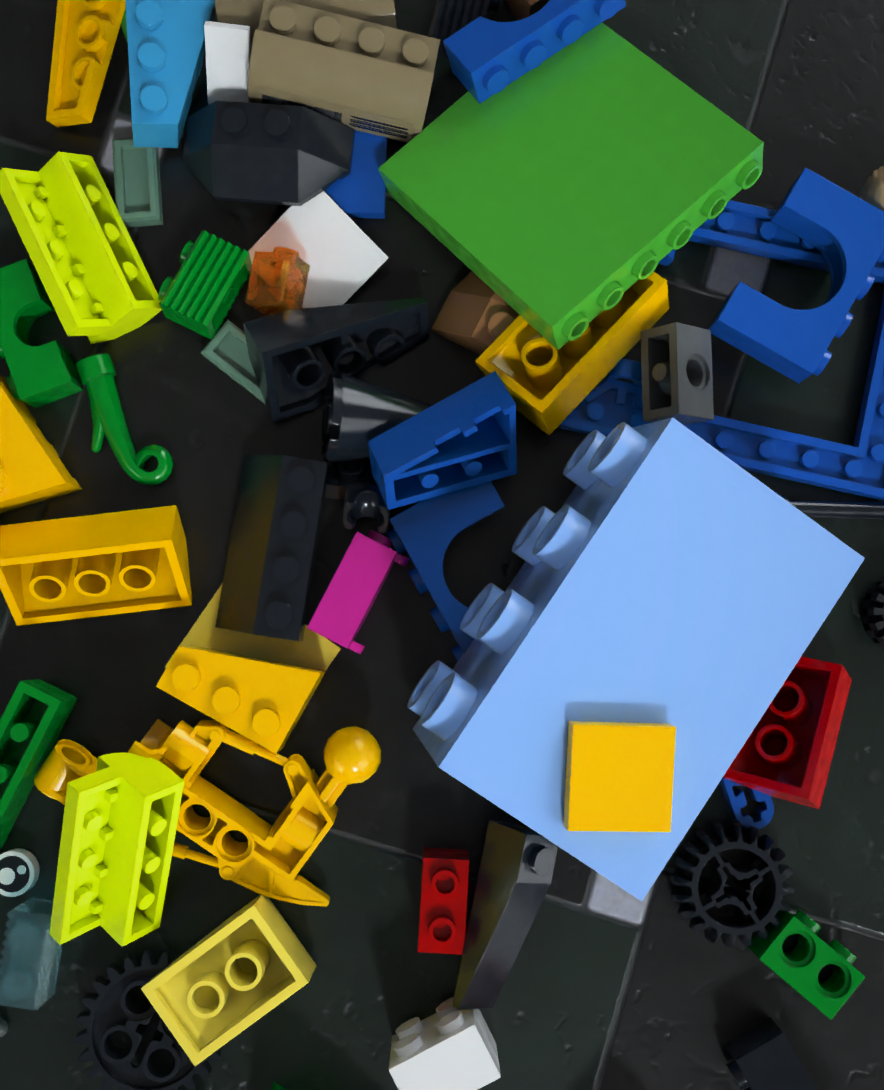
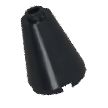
(360, 414)

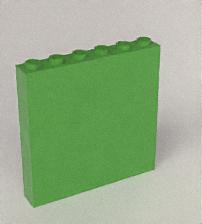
(574, 179)

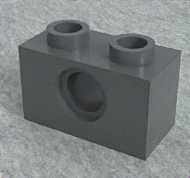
(677, 373)

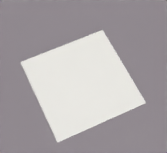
(332, 245)

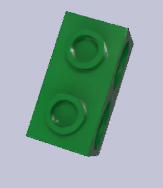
(804, 962)

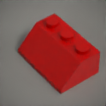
(796, 735)

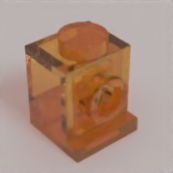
(277, 281)

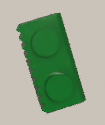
(205, 284)

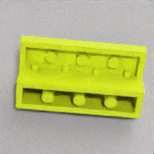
(80, 247)
(116, 849)

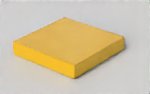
(619, 776)

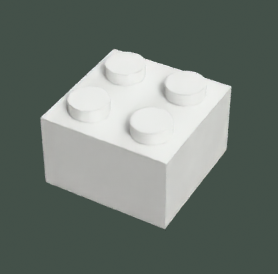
(444, 1051)

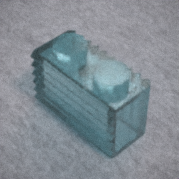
(29, 956)

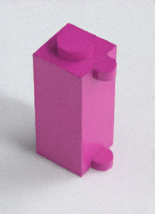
(355, 589)

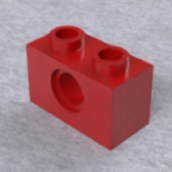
(443, 901)

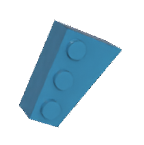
(164, 65)

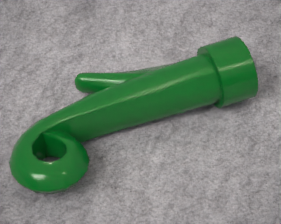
(108, 419)

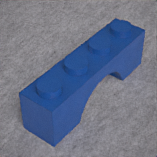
(494, 53)

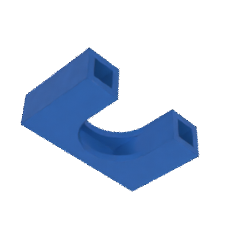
(851, 241)
(425, 535)

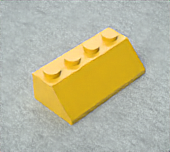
(553, 381)
(94, 565)

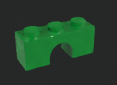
(36, 372)

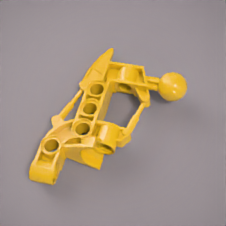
(273, 852)

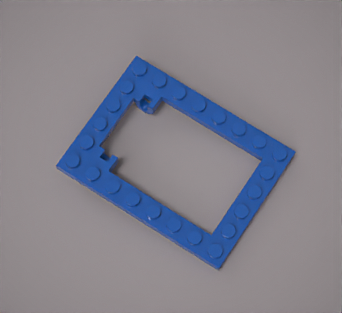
(752, 446)

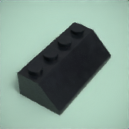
(273, 546)

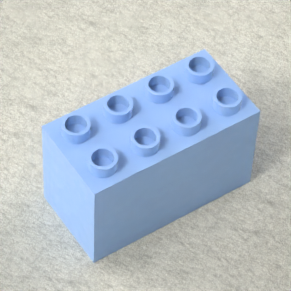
(645, 599)

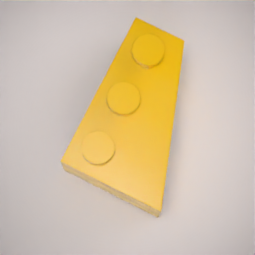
(27, 461)
(242, 692)

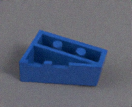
(448, 445)

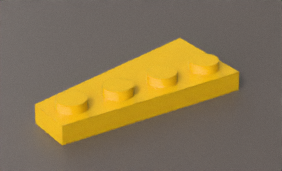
(81, 57)

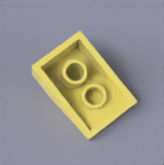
(230, 979)

